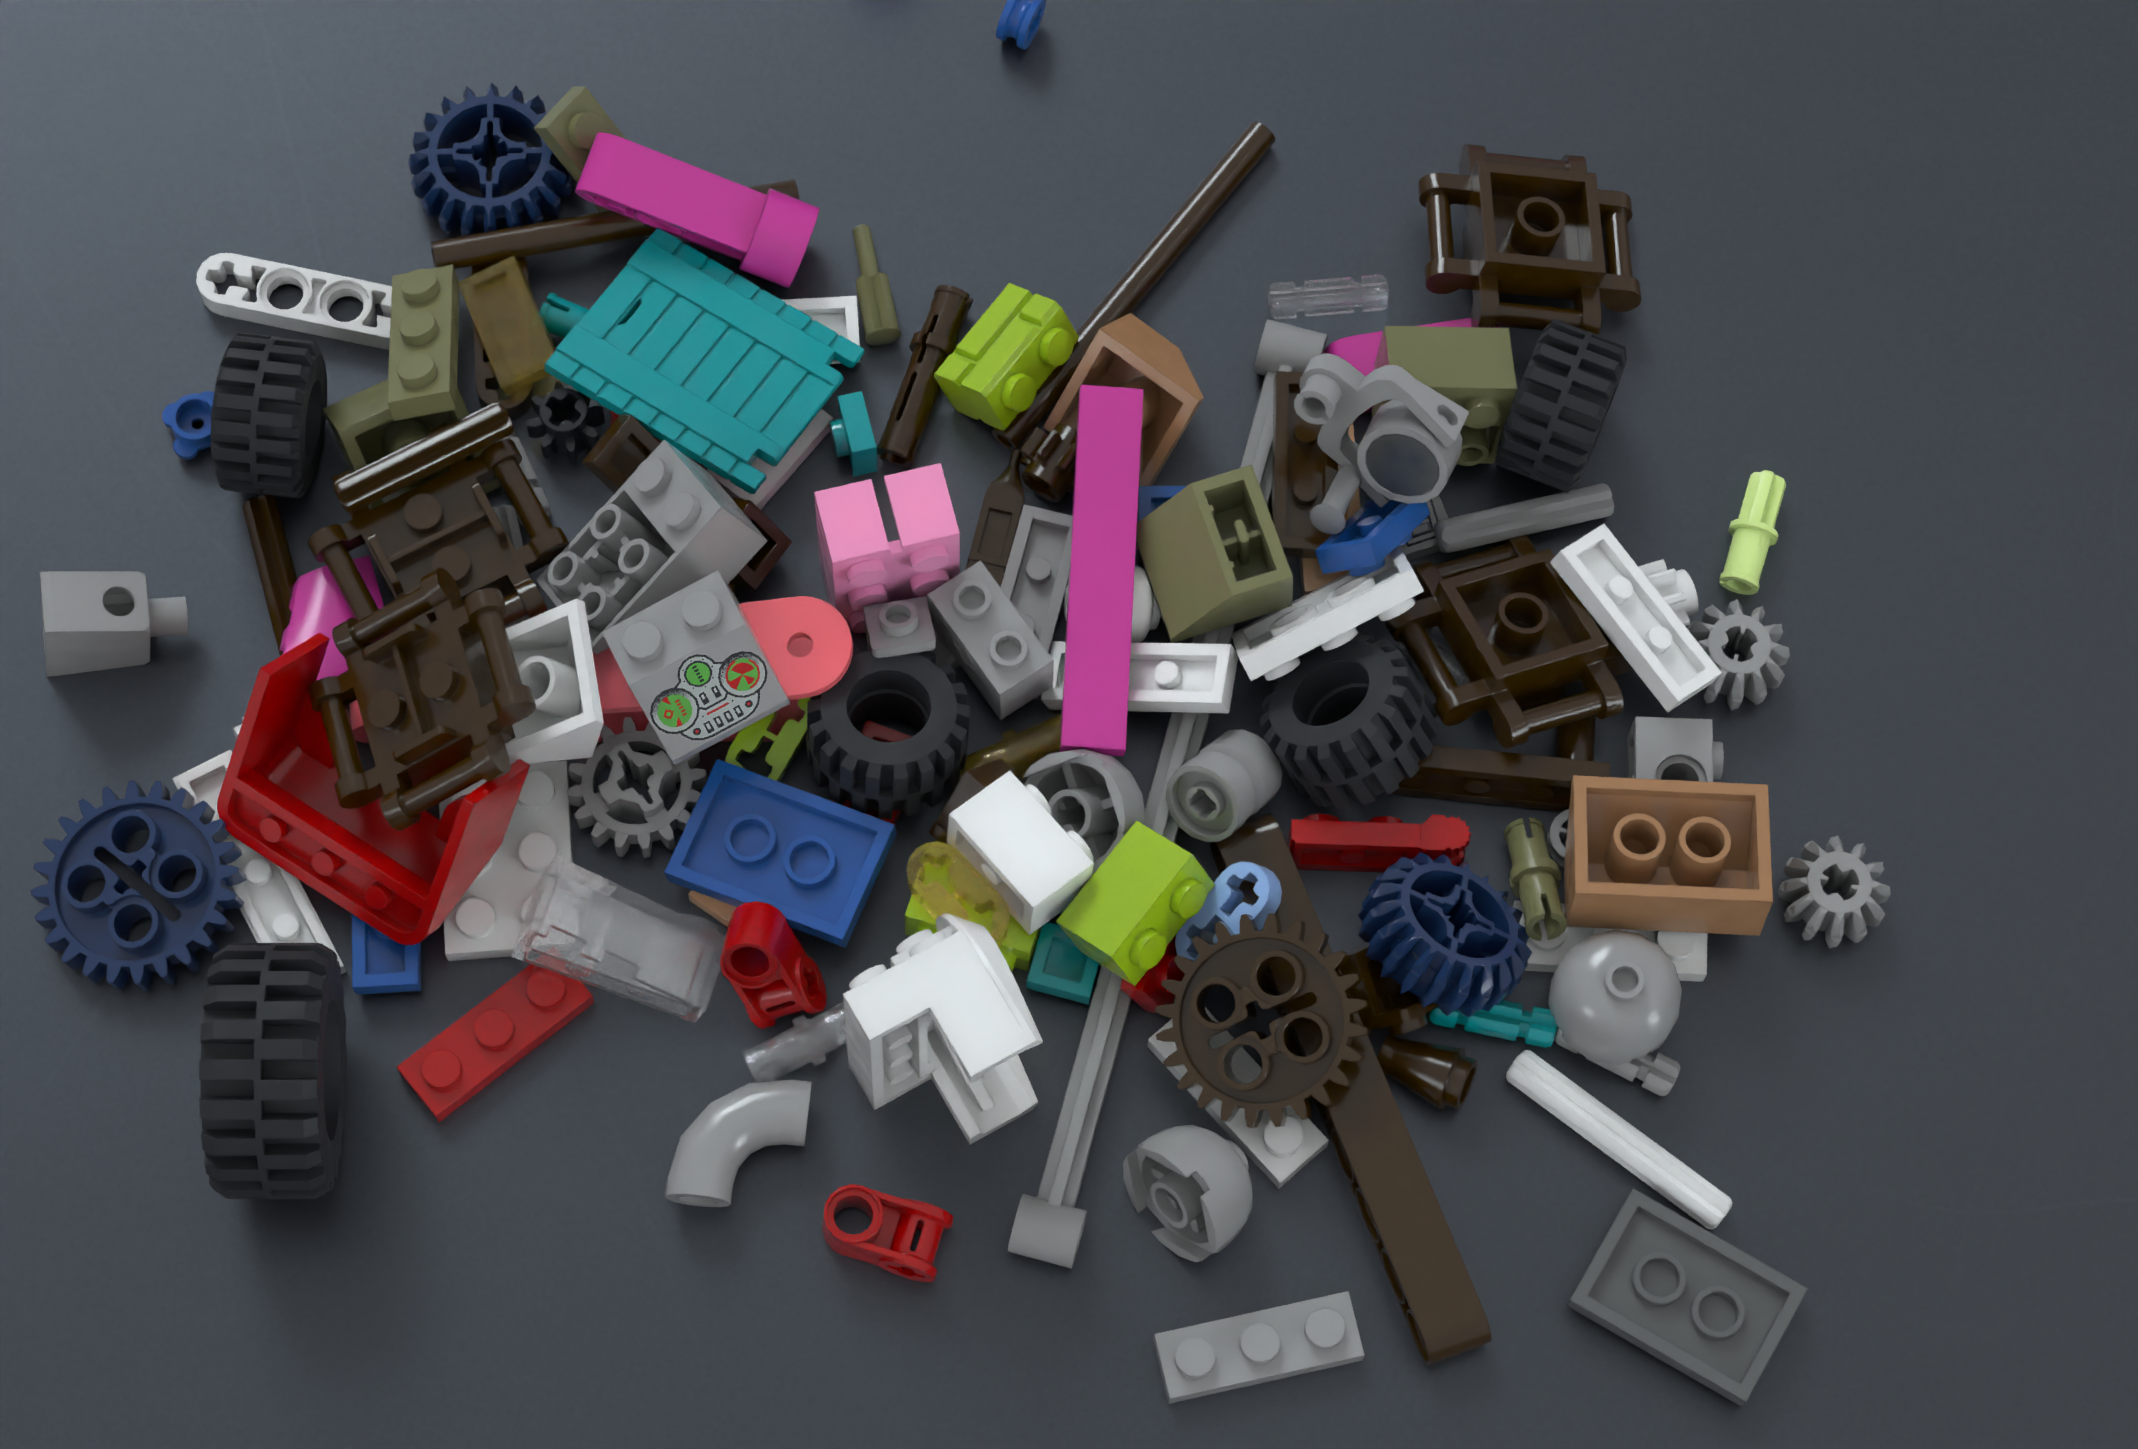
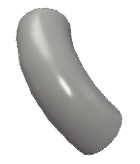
(731, 1131)

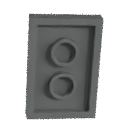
(1687, 1297)

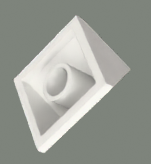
(559, 668)

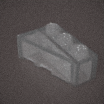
(620, 941)

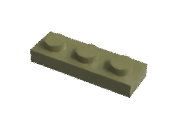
(423, 342)

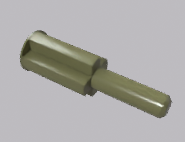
(874, 293)

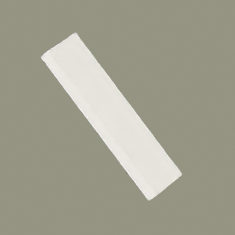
(272, 897)

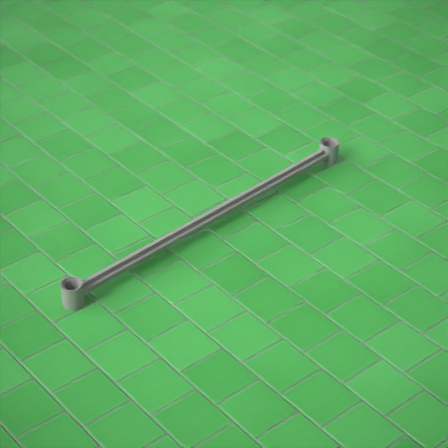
(1049, 1224)

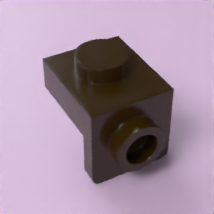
(1387, 1006)

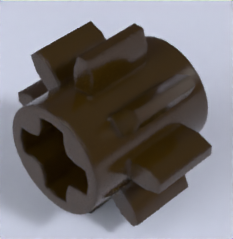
(1050, 462)

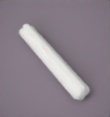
(1619, 1139)

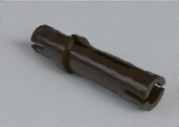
(919, 387)

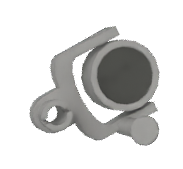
(1404, 450)

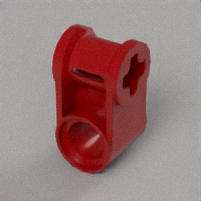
(769, 966)
(890, 1232)

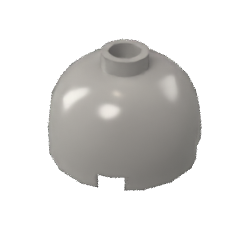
(1089, 796)
(1615, 996)
(1193, 1187)

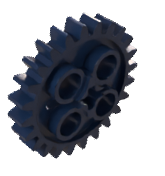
(99, 929)

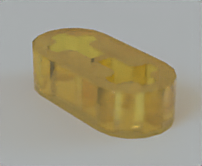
(967, 882)

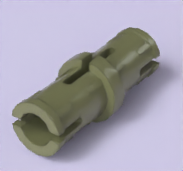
(1535, 879)

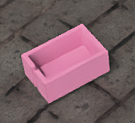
(854, 549)

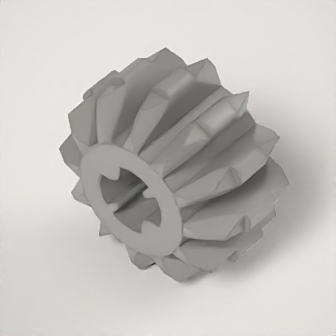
(1753, 640)
(1836, 871)

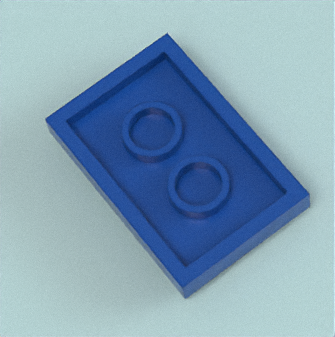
(781, 849)

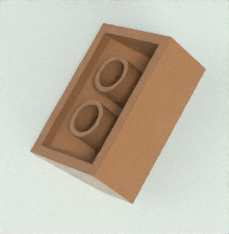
(1668, 855)

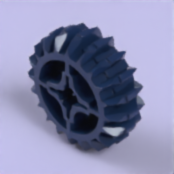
(446, 157)
(1444, 934)

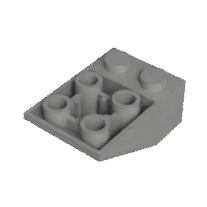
(650, 542)

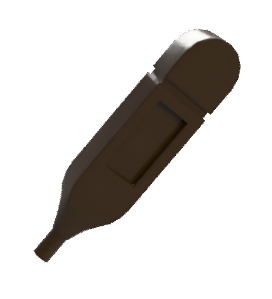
(999, 520)

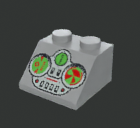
(696, 667)

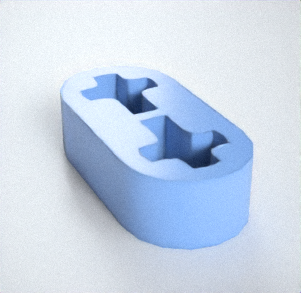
(1224, 904)

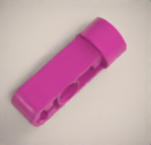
(755, 228)

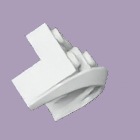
(946, 1017)

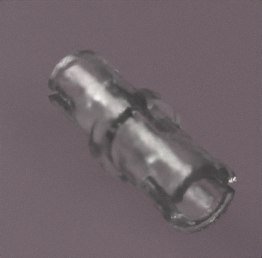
(799, 1045)

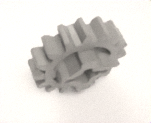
(617, 802)

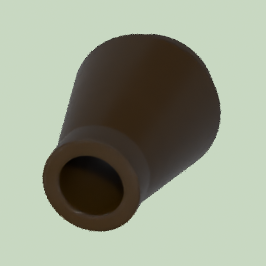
(1430, 1070)

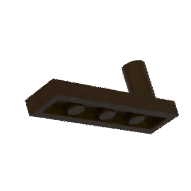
(1507, 776)

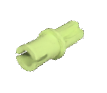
(1753, 533)

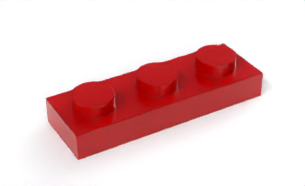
(492, 1038)

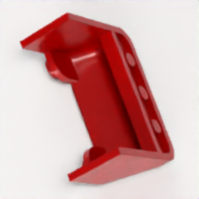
(287, 810)

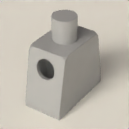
(103, 620)

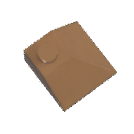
(1137, 357)

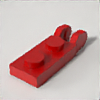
(1373, 845)

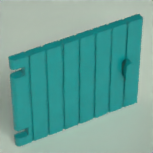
(703, 359)

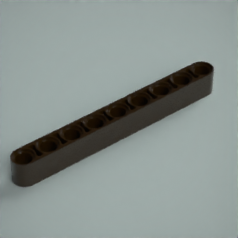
(1371, 1136)

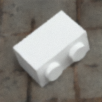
(1021, 850)

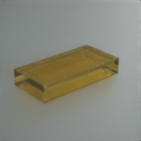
(508, 324)

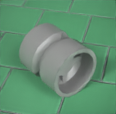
(1223, 785)

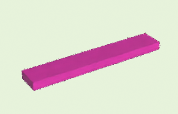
(1102, 570)

